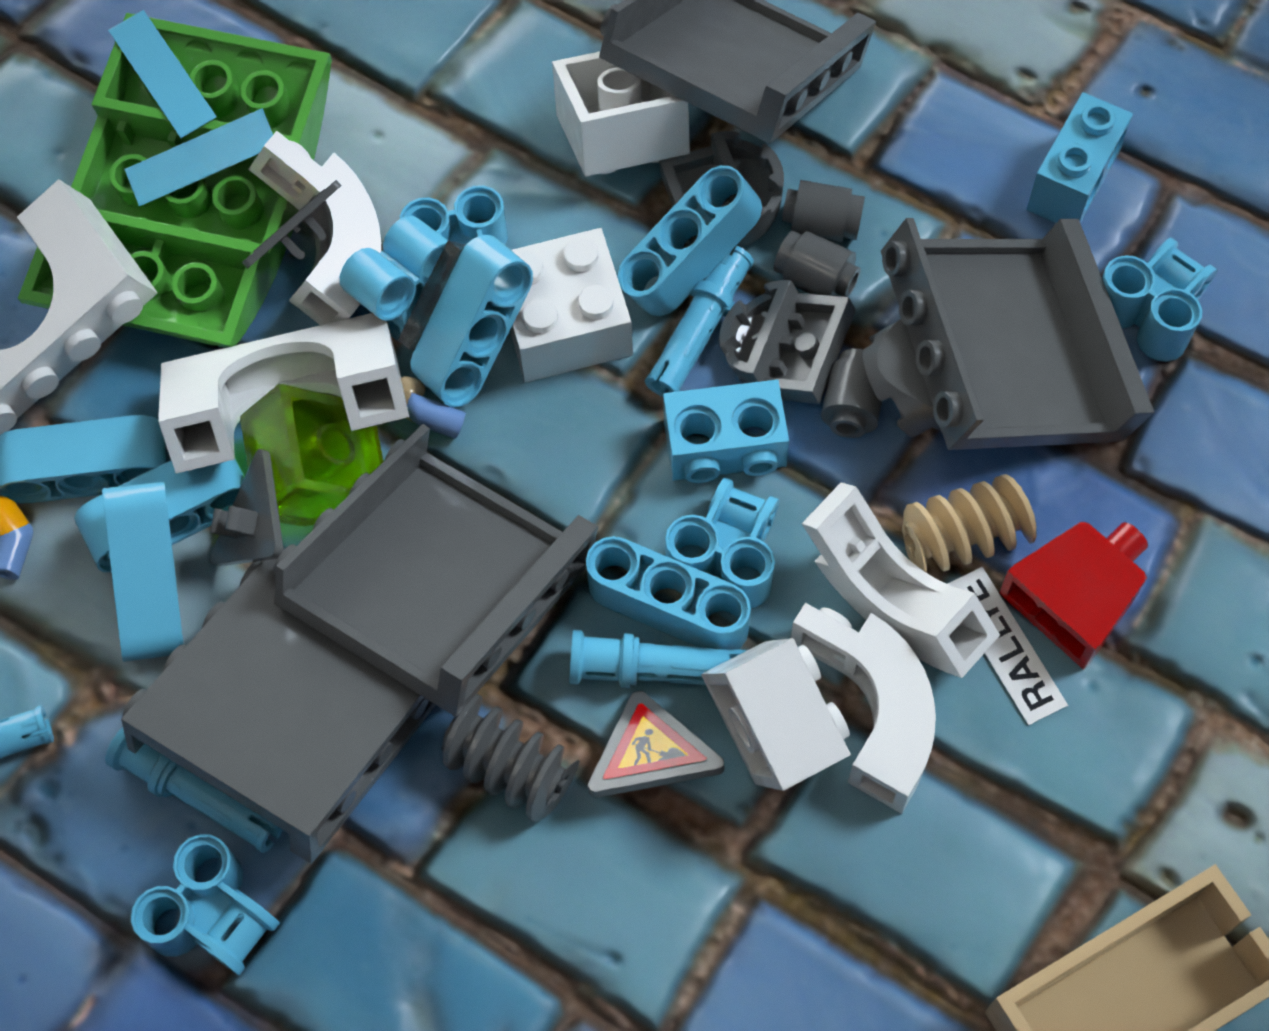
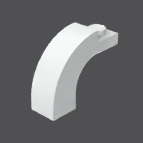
(344, 216)
(860, 561)
(896, 691)

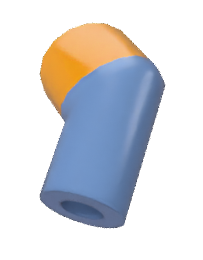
(14, 539)

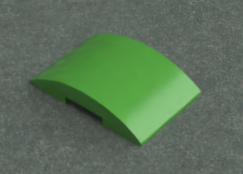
(202, 233)

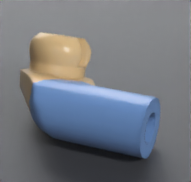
(431, 413)

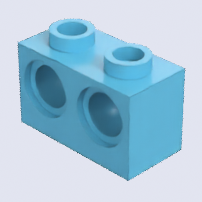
(1079, 160)
(722, 416)

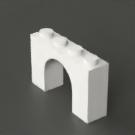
(93, 295)
(211, 390)

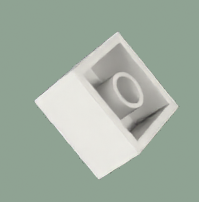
(616, 116)
(572, 309)
(778, 713)

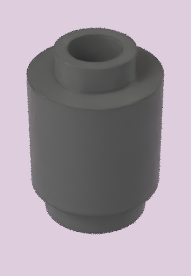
(824, 211)
(817, 265)
(849, 400)

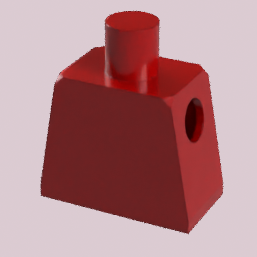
(1078, 586)

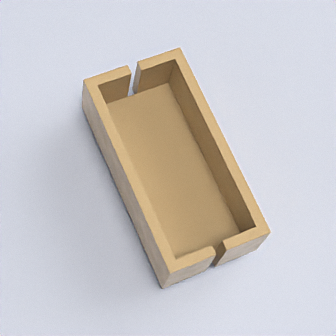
(1150, 971)

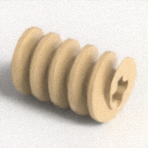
(966, 521)

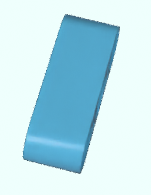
(694, 214)
(471, 320)
(78, 457)
(189, 498)
(142, 570)
(651, 572)

